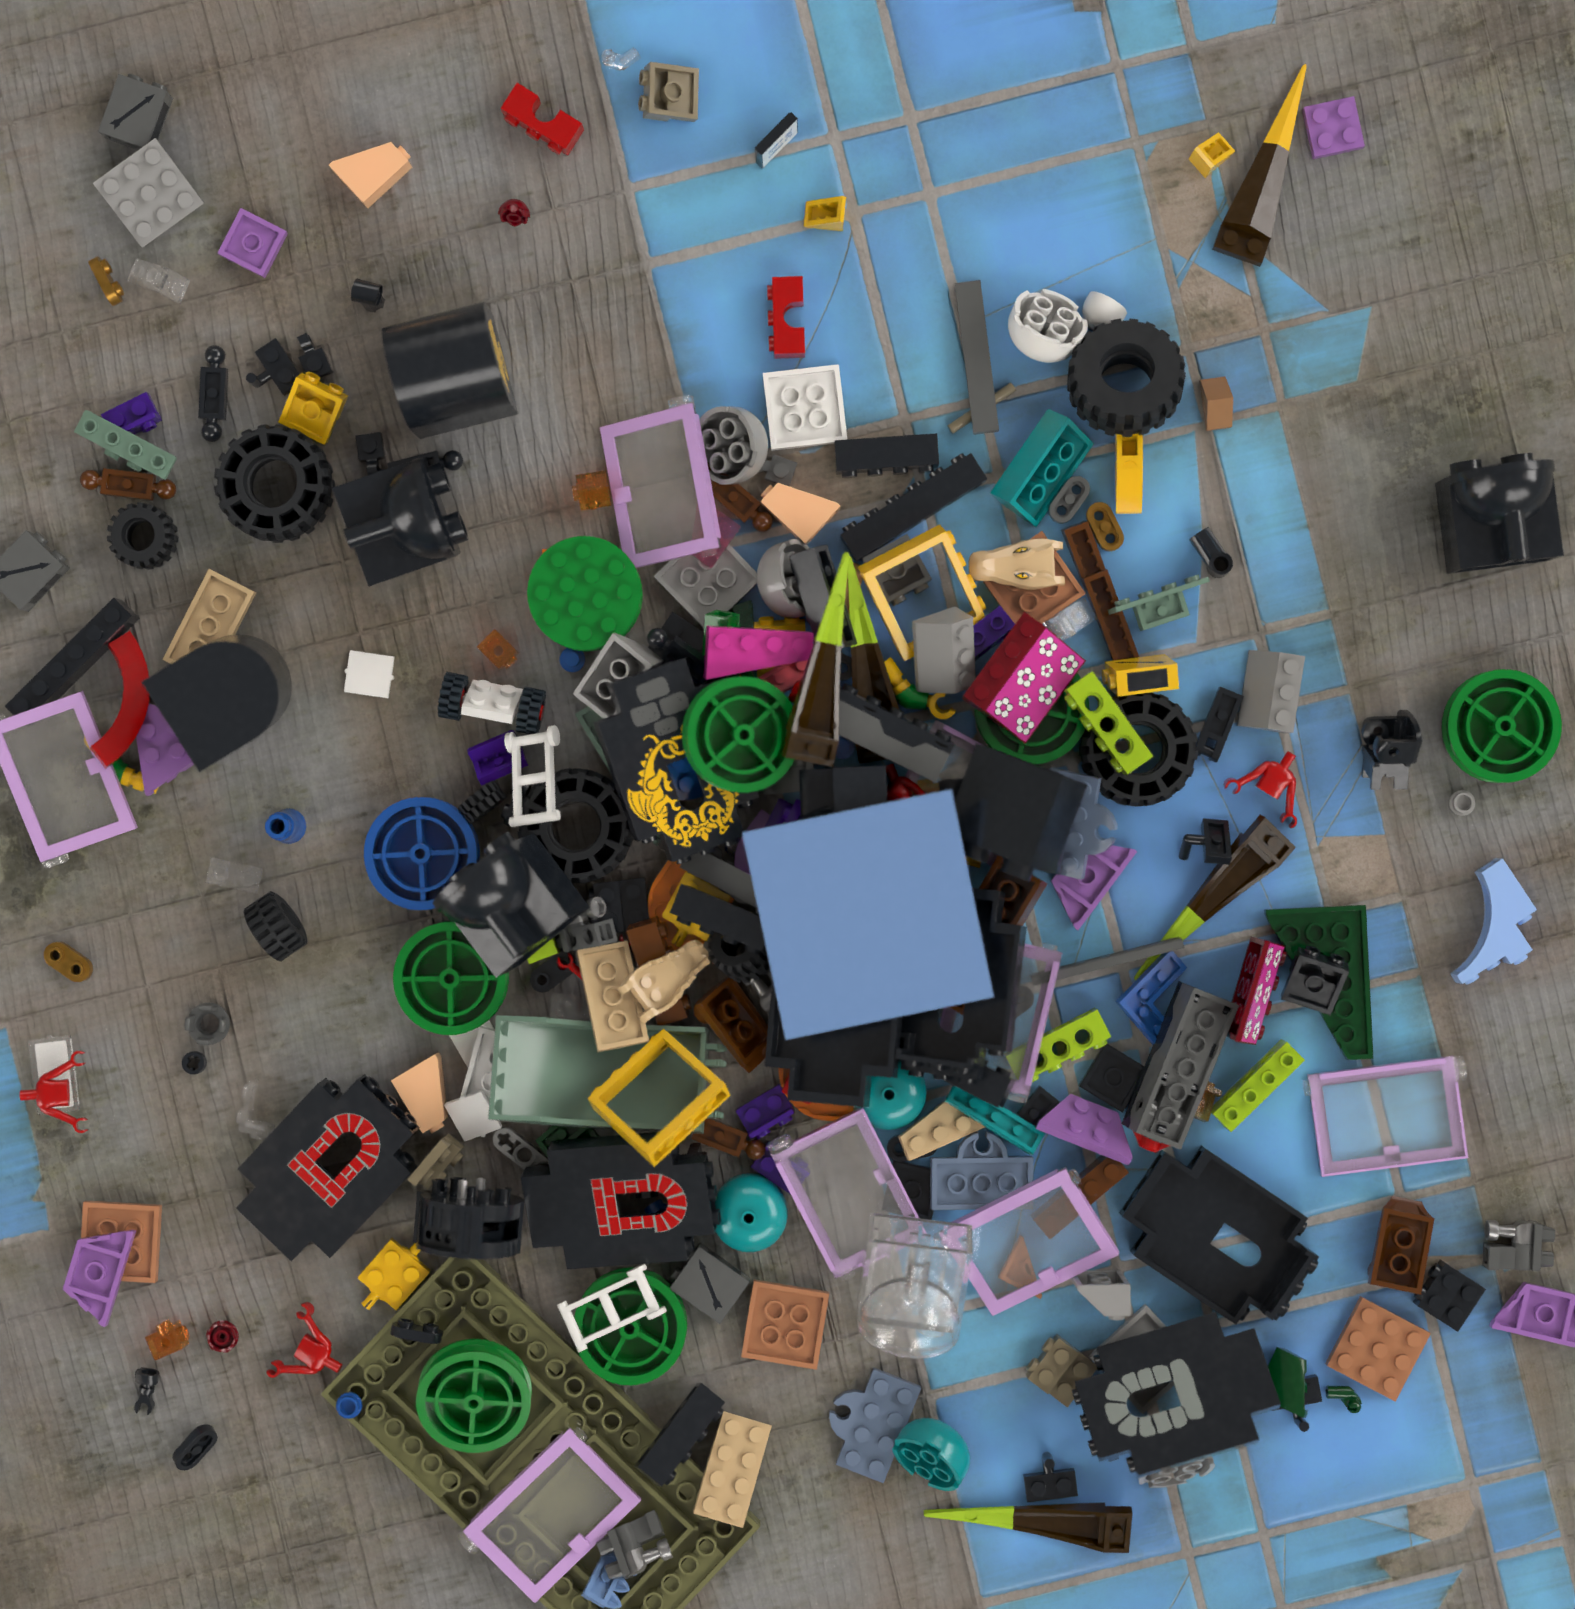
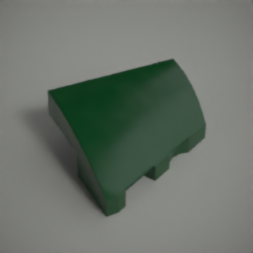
(1289, 1381)

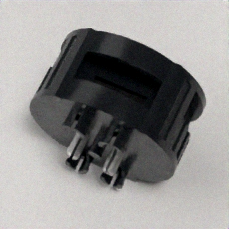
(468, 1220)

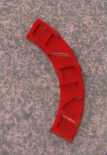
(134, 701)

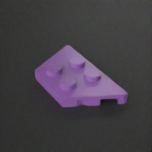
(159, 751)
(1083, 895)
(1088, 1127)
(98, 1271)
(1539, 1314)

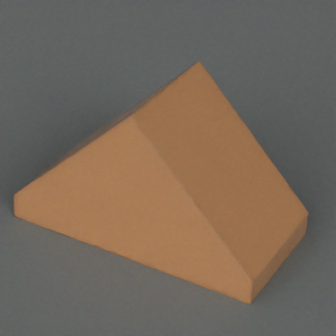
(1216, 403)

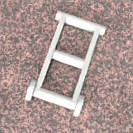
(513, 745)
(651, 1312)

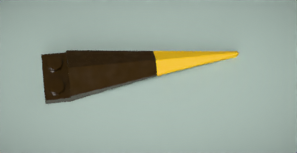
(1253, 212)

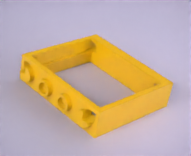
(902, 553)
(683, 1123)

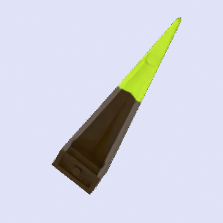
(867, 662)
(815, 713)
(1253, 857)
(1082, 1524)

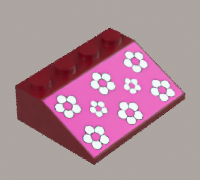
(1024, 678)
(1254, 989)

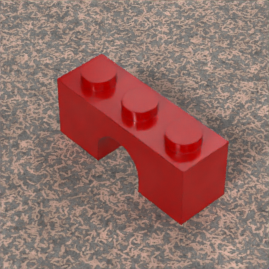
(559, 133)
(786, 294)

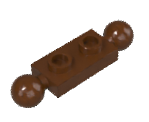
(128, 484)
(741, 504)
(729, 1140)

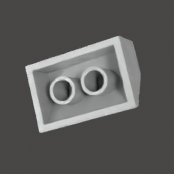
(944, 651)
(617, 660)
(1271, 691)
(1106, 1291)

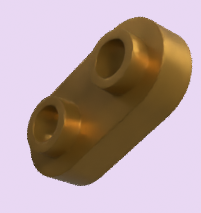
(102, 271)
(1106, 526)
(68, 959)

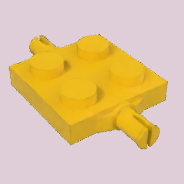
(683, 930)
(393, 1274)

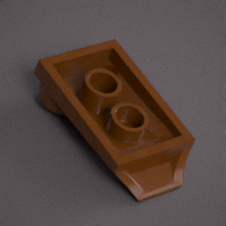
(734, 1022)
(1401, 1246)

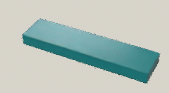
(998, 1120)

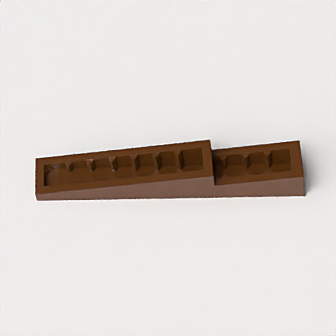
(1099, 590)

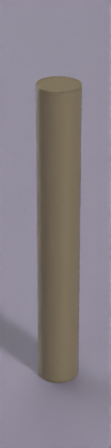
(966, 418)

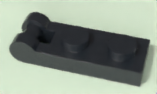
(1218, 723)

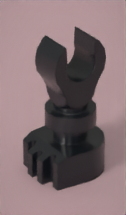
(147, 1378)

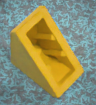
(1211, 154)
(825, 213)

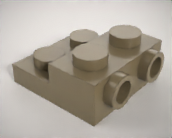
(669, 92)
(437, 1161)
(1059, 1369)

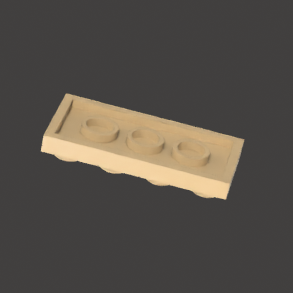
(212, 614)
(611, 1013)
(732, 1469)

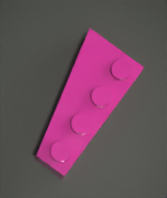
(749, 649)

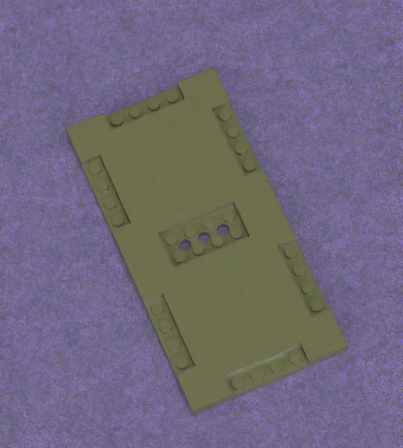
(474, 1303)

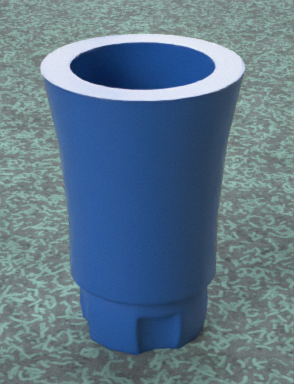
(294, 826)

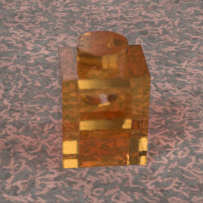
(494, 640)

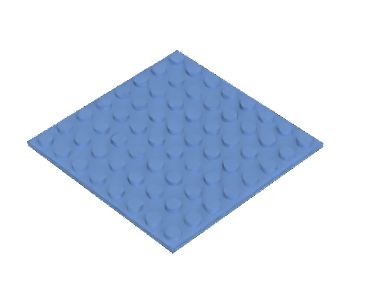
(868, 914)

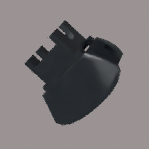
(1396, 732)

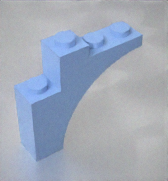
(1500, 938)

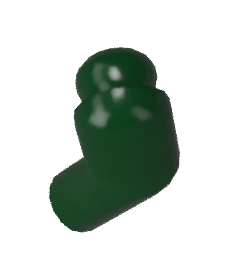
(1347, 1396)

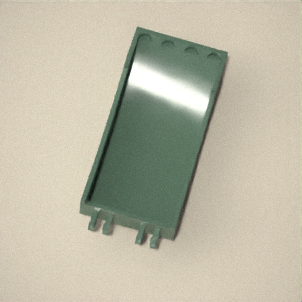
(552, 1066)

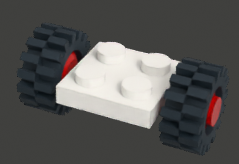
(491, 702)

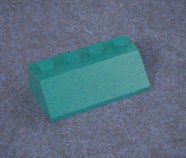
(1042, 467)

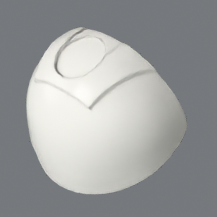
(1101, 309)

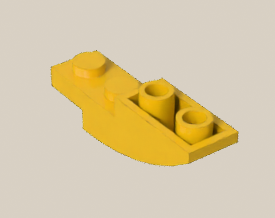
(1128, 474)

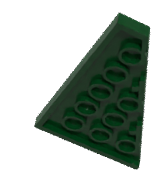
(1340, 932)

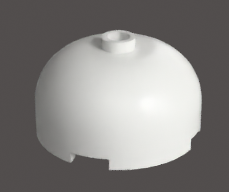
(1046, 326)

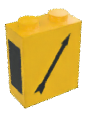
(1141, 675)

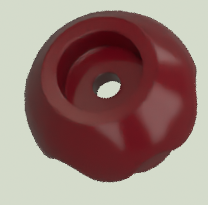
(514, 212)
(221, 1344)

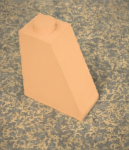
(372, 171)
(798, 510)
(424, 1093)

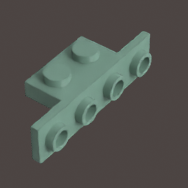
(125, 445)
(1162, 607)

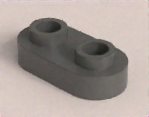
(1069, 500)

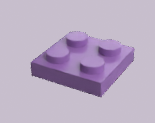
(1333, 127)
(252, 243)

